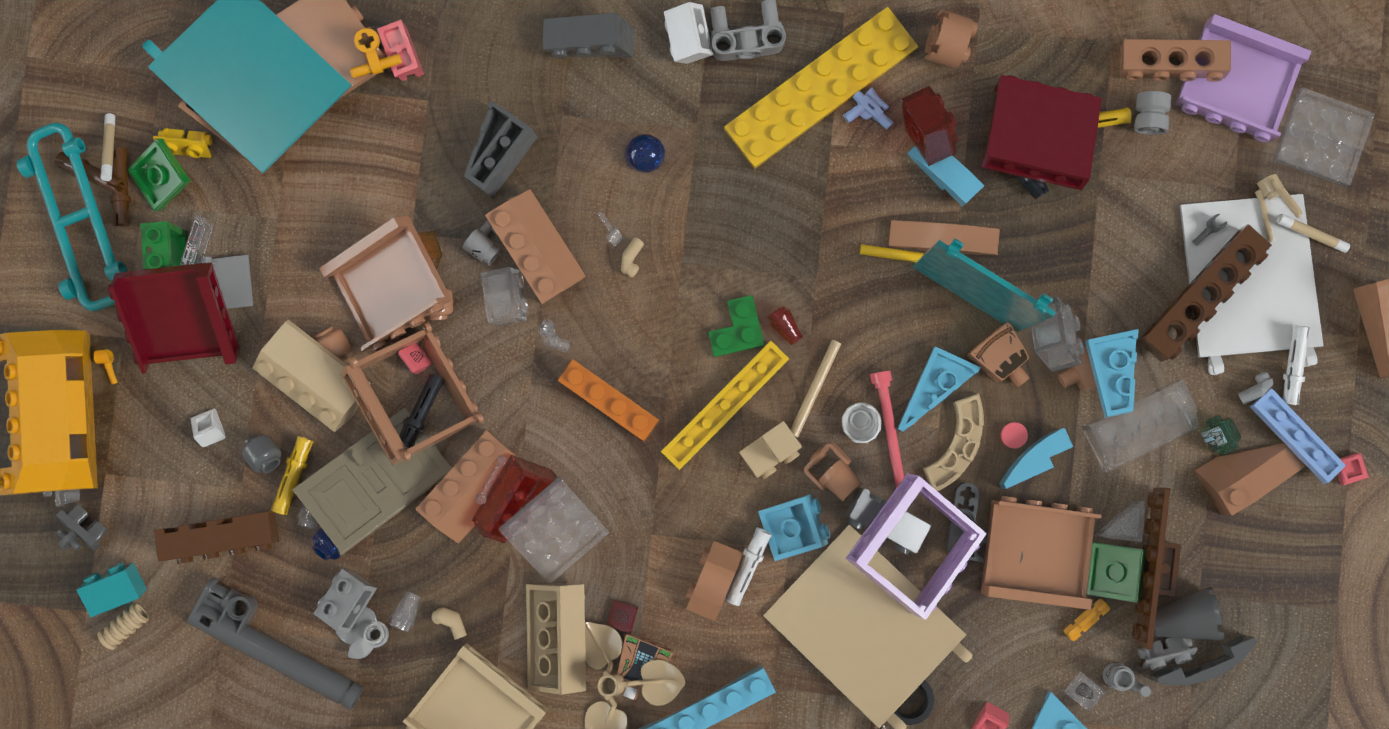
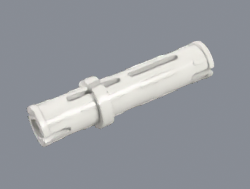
(1295, 367)
(751, 558)

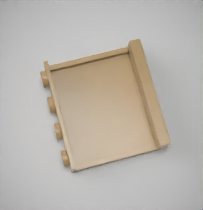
(475, 696)

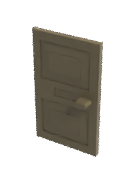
(364, 490)

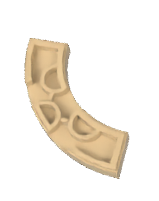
(963, 445)

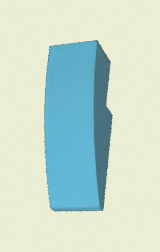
(950, 175)
(1036, 458)

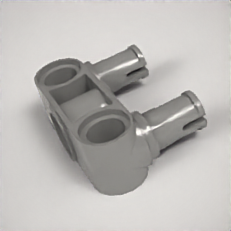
(747, 41)

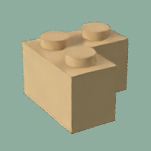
(770, 449)

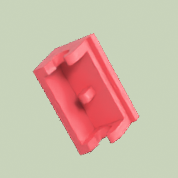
(398, 41)

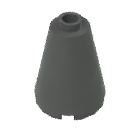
(1190, 617)

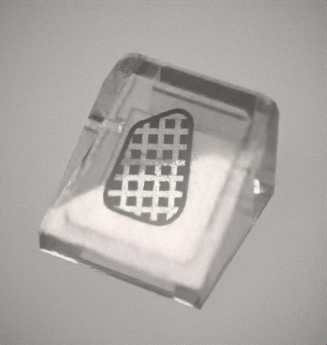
(1084, 692)

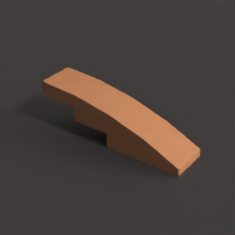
(925, 234)

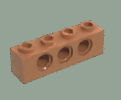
(1215, 52)

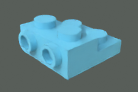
(794, 527)

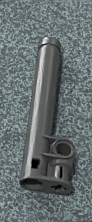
(234, 630)

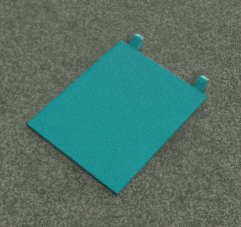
(249, 78)
(982, 287)

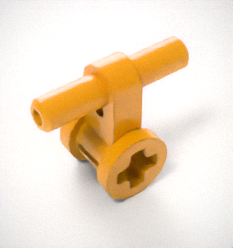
(375, 64)

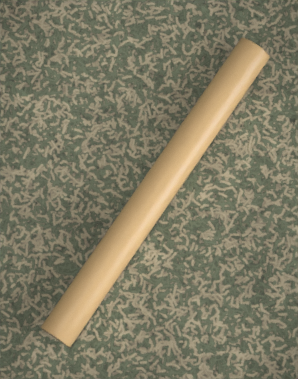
(815, 388)

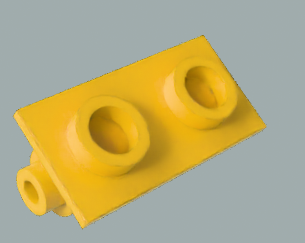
(194, 145)

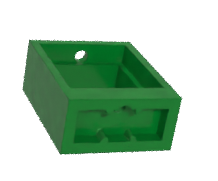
(166, 243)

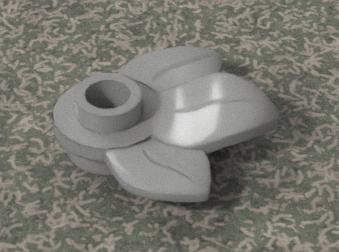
(361, 635)

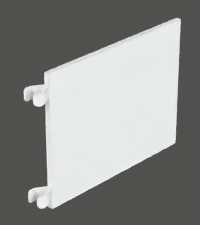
(1271, 299)

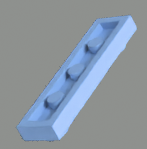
(1298, 436)

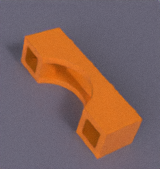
(608, 400)

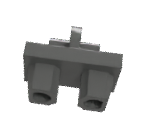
(71, 520)

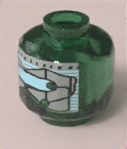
(1221, 435)

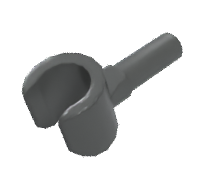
(1211, 227)

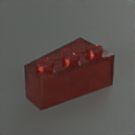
(512, 490)

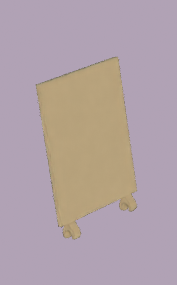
(861, 633)

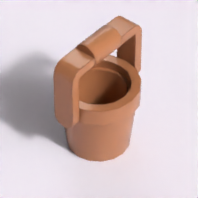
(838, 478)

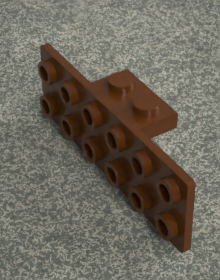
(1159, 568)

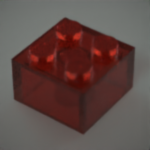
(929, 125)

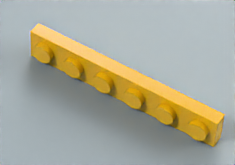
(725, 405)

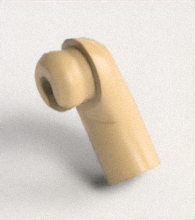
(450, 618)

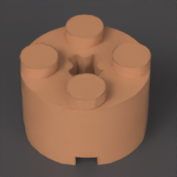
(950, 39)

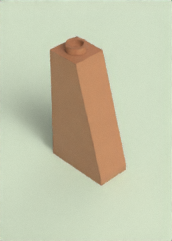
(1374, 310)

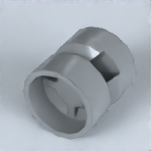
(1152, 114)

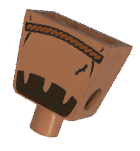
(1001, 355)

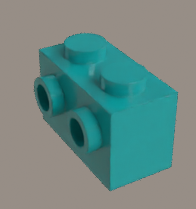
(111, 589)

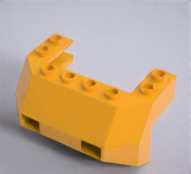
(49, 412)

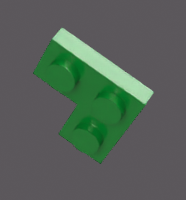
(744, 333)

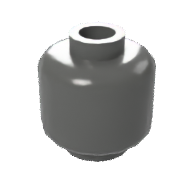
(261, 453)

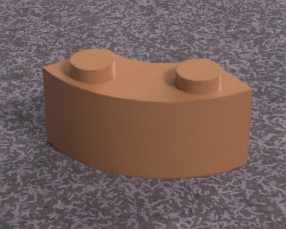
(714, 580)

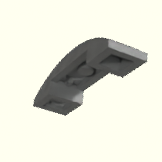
(1234, 652)

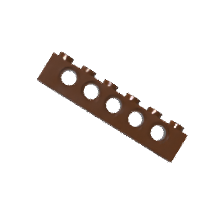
(1245, 241)

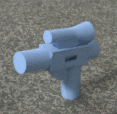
(869, 106)

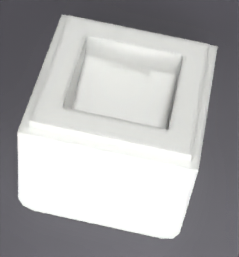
(207, 428)

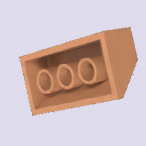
(535, 246)
(453, 501)

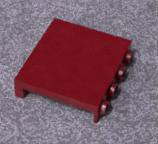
(1042, 132)
(174, 314)

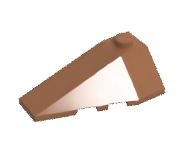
(1246, 476)

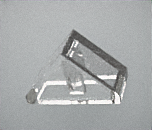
(1125, 525)

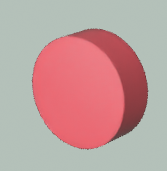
(1014, 435)

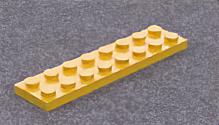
(821, 87)

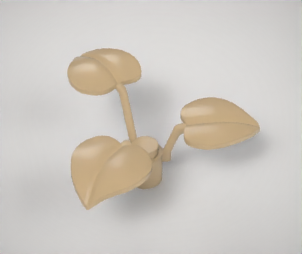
(660, 678)

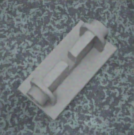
(1177, 650)

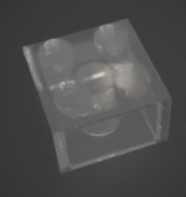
(1057, 338)

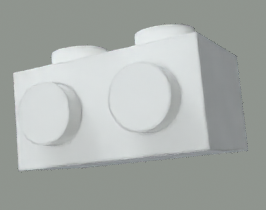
(688, 33)

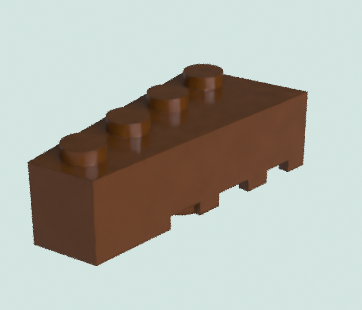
(216, 536)

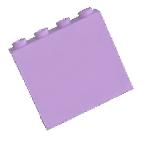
(1256, 87)

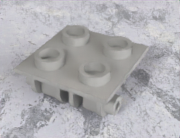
(234, 279)

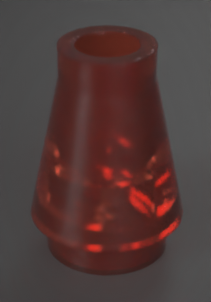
(785, 325)

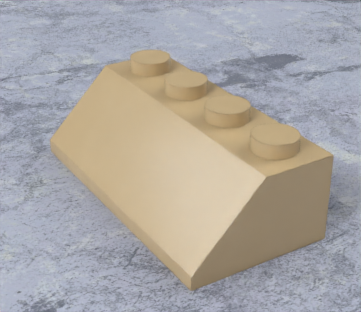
(307, 375)
(556, 638)

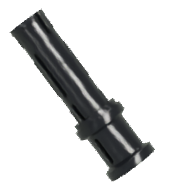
(415, 422)

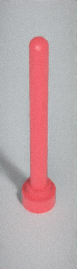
(882, 382)

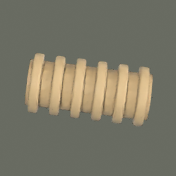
(123, 626)

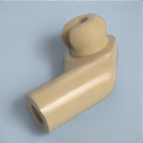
(628, 257)

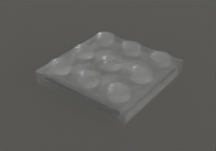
(1324, 137)
(554, 530)

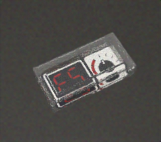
(197, 241)

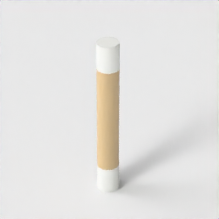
(108, 147)
(1313, 233)

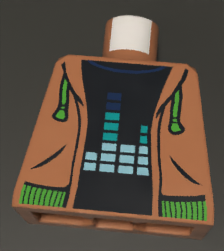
(634, 655)

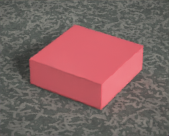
(1354, 469)

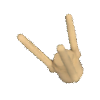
(1273, 188)

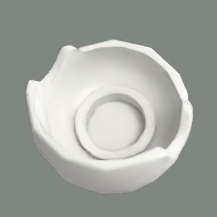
(861, 422)

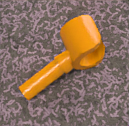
(106, 357)

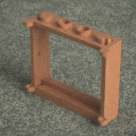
(376, 414)

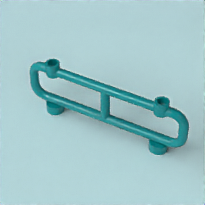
(33, 166)

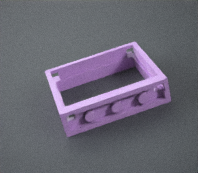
(887, 519)

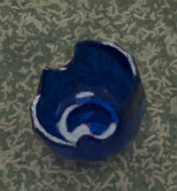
(644, 153)

